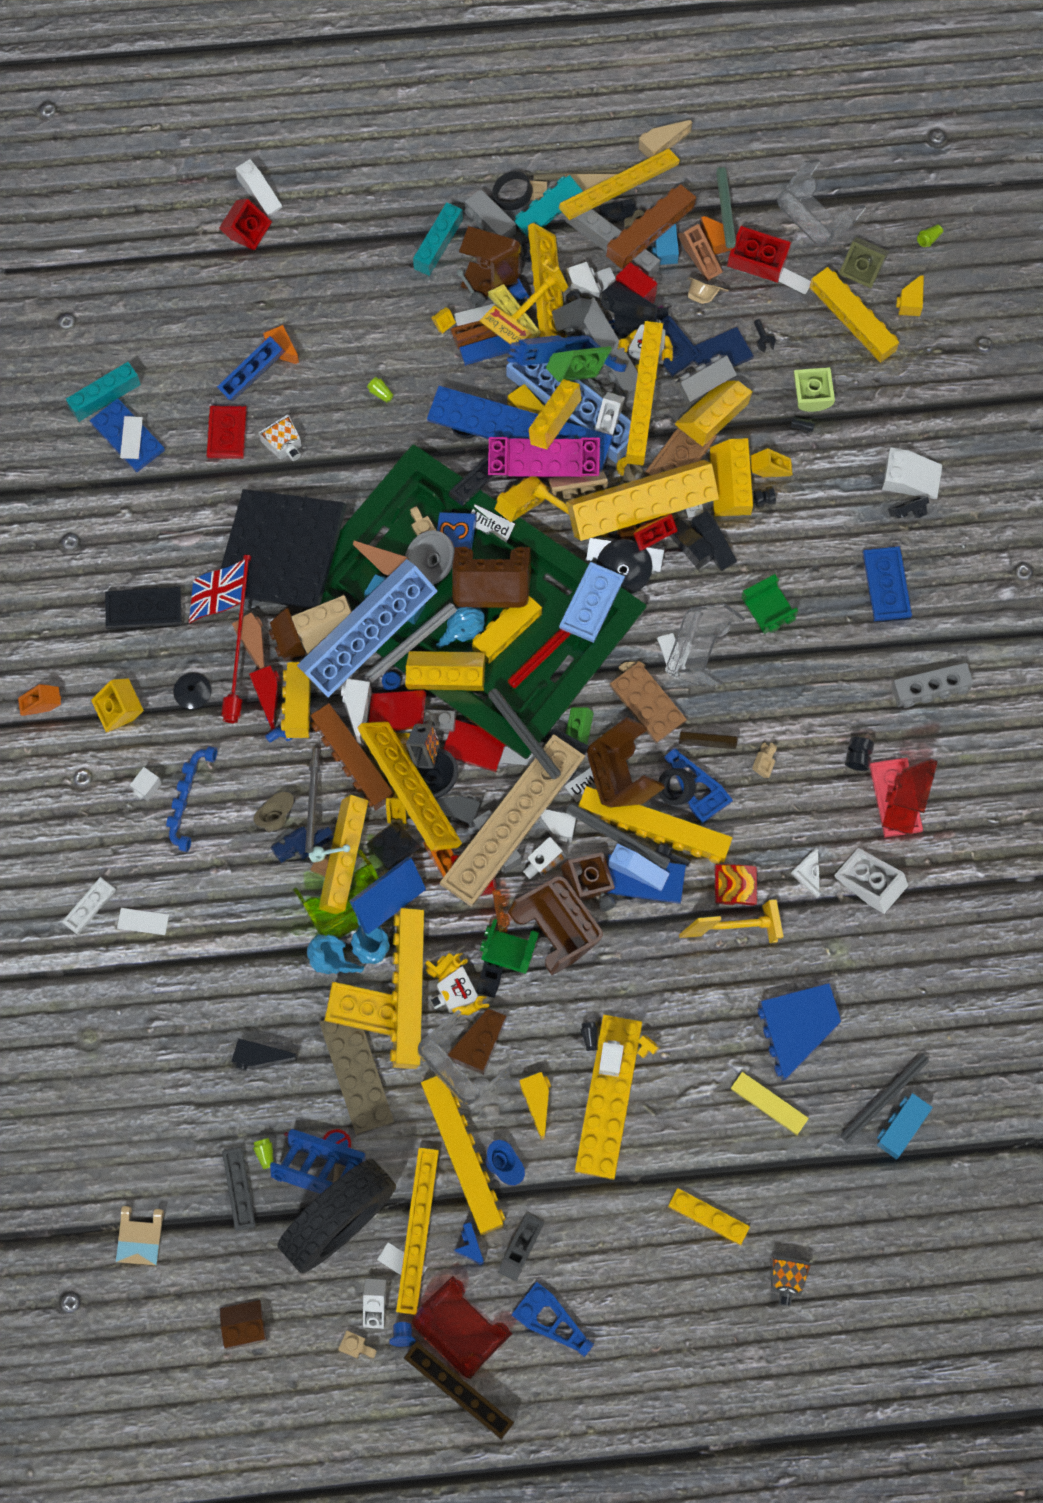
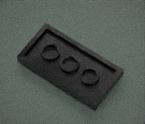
(143, 608)

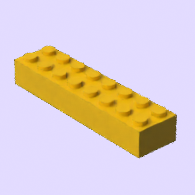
(642, 500)

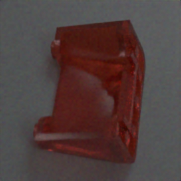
(459, 1329)

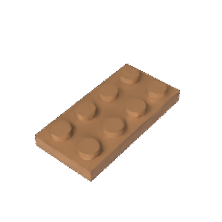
(678, 452)
(648, 702)

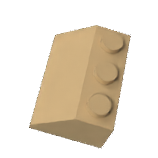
(573, 487)
(320, 621)

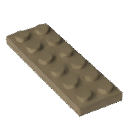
(357, 1077)

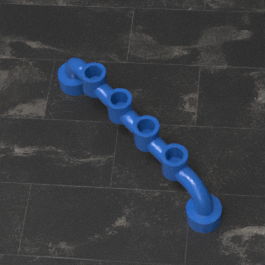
(180, 803)

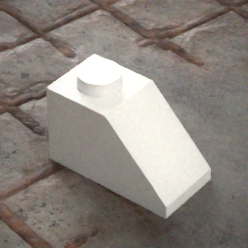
(609, 413)
(558, 825)

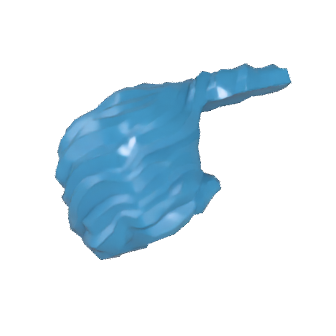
(463, 625)
(370, 947)
(327, 956)

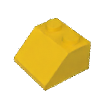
(117, 704)

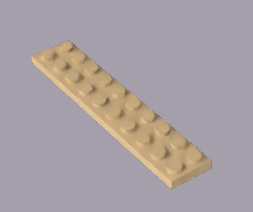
(510, 823)

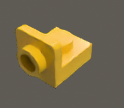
(442, 964)

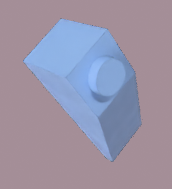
(637, 867)

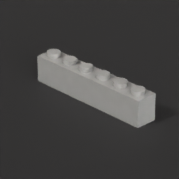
(602, 232)
(599, 329)

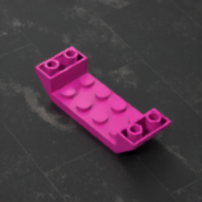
(561, 459)

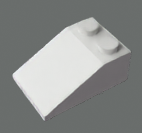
(911, 474)
(357, 701)
(872, 880)

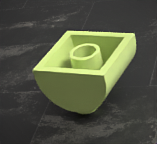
(814, 389)

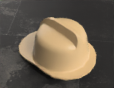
(702, 292)

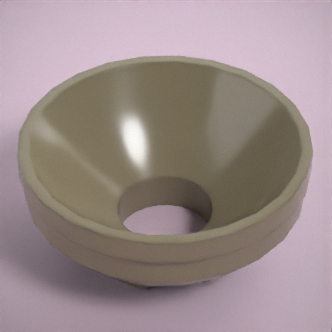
(633, 473)

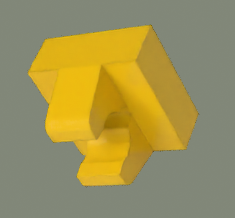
(443, 320)
(648, 1045)

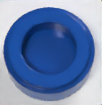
(391, 681)

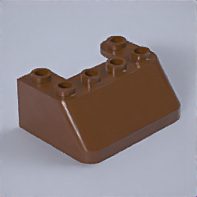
(491, 581)
(562, 920)

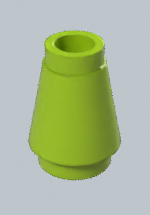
(929, 236)
(380, 390)
(264, 1152)

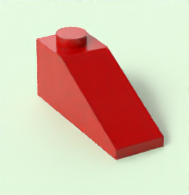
(654, 531)
(267, 690)

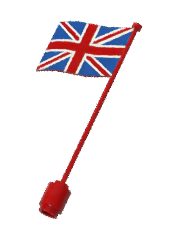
(215, 594)

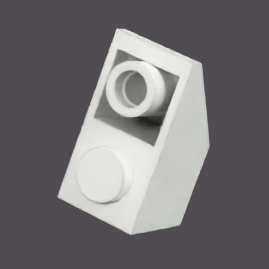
(582, 278)
(611, 1058)
(374, 1303)

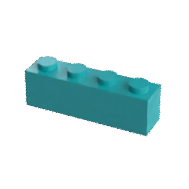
(547, 208)
(437, 239)
(103, 391)

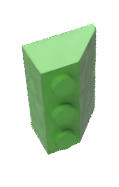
(577, 363)

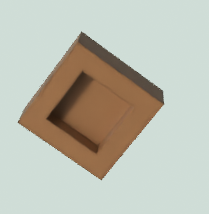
(320, 867)

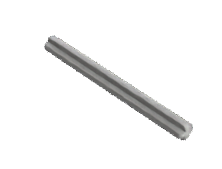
(410, 642)

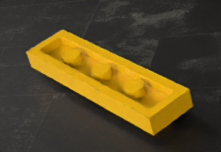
(709, 1216)

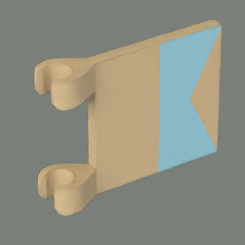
(139, 1240)

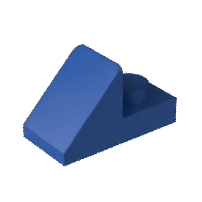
(472, 1250)

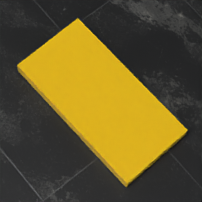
(359, 1008)

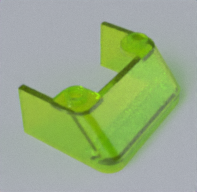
(346, 921)

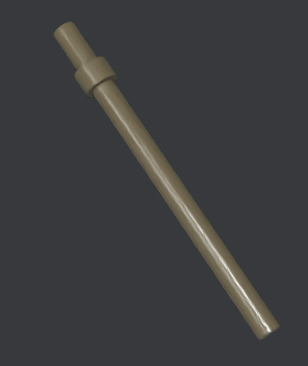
(556, 176)

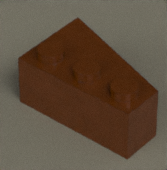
(479, 1042)

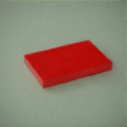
(226, 432)
(398, 708)
(474, 746)

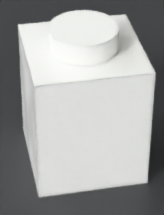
(145, 784)

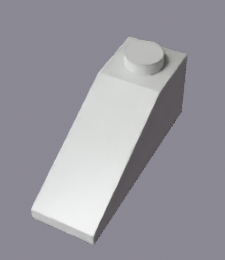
(257, 187)

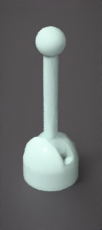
(319, 853)

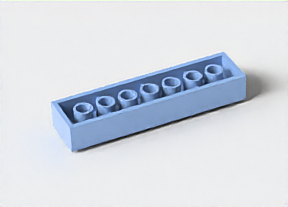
(586, 413)
(367, 628)

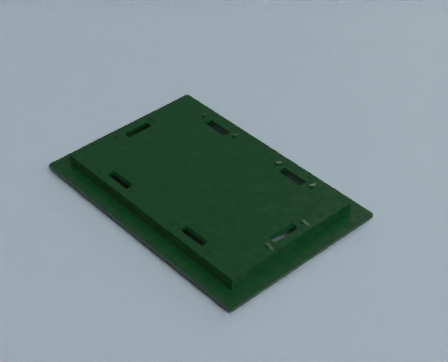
(537, 700)

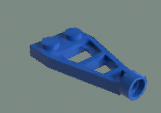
(712, 803)
(533, 1304)

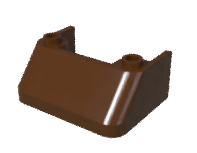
(496, 258)
(610, 770)

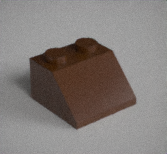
(286, 636)
(588, 876)
(242, 1325)

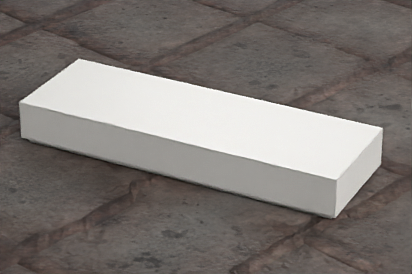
(88, 906)

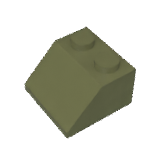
(863, 262)

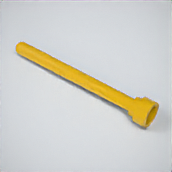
(542, 492)

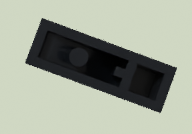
(628, 303)
(625, 325)
(710, 531)
(692, 544)
(489, 979)
(256, 1056)

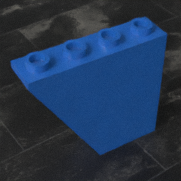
(798, 1025)

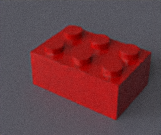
(759, 254)

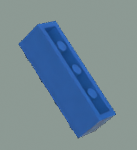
(251, 369)

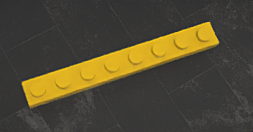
(618, 184)
(417, 1231)

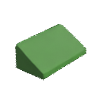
(580, 723)

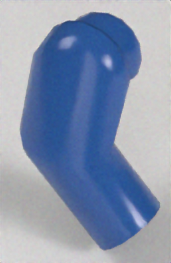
(276, 733)

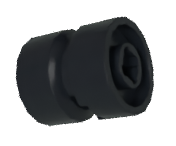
(860, 750)

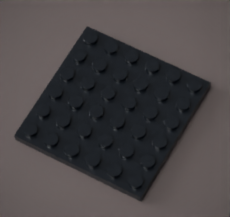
(288, 546)

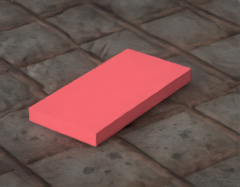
(883, 778)

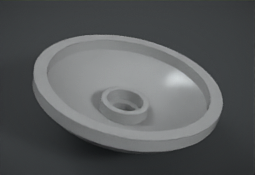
(427, 549)

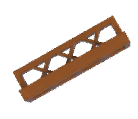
(471, 335)

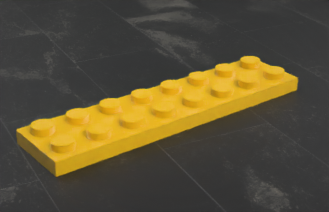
(544, 247)
(409, 786)
(608, 1101)

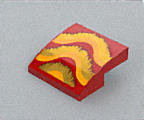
(735, 884)

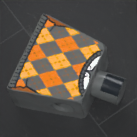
(423, 744)
(788, 1278)

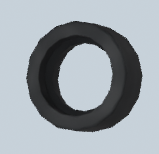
(689, 786)

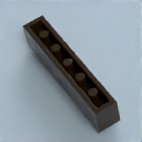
(459, 1390)

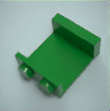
(768, 605)
(507, 949)

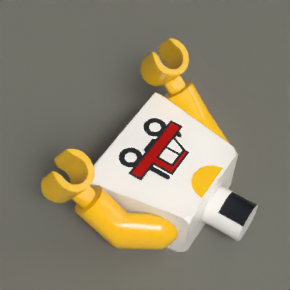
(634, 343)
(457, 990)

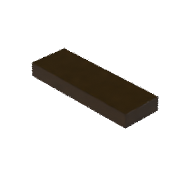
(708, 740)

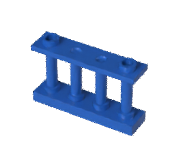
(315, 1148)

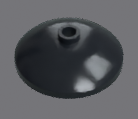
(627, 554)
(444, 771)

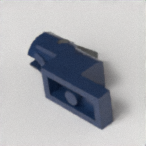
(295, 841)

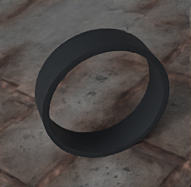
(504, 179)

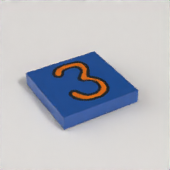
(458, 527)

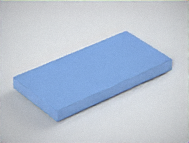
(591, 602)

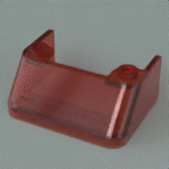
(909, 796)

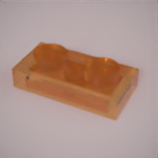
(500, 902)

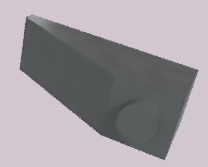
(460, 809)
(521, 1247)

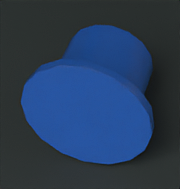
(518, 291)
(402, 1335)

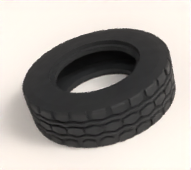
(336, 1215)

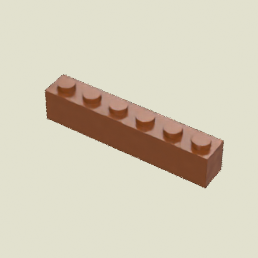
(650, 226)
(351, 756)

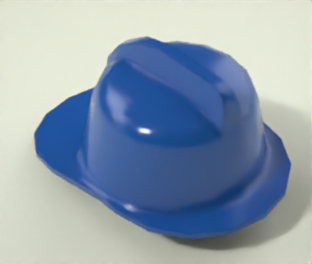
(504, 1163)

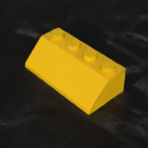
(714, 411)
(732, 477)
(445, 670)

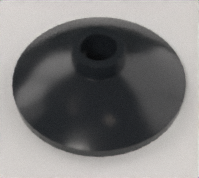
(195, 698)

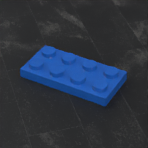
(110, 425)

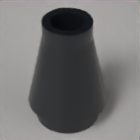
(590, 1035)

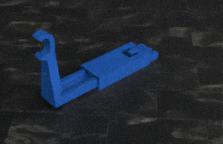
(554, 344)

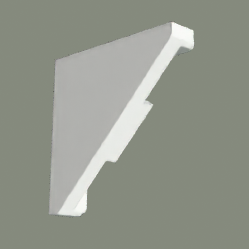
(808, 873)

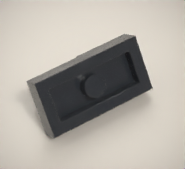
(618, 210)
(916, 505)

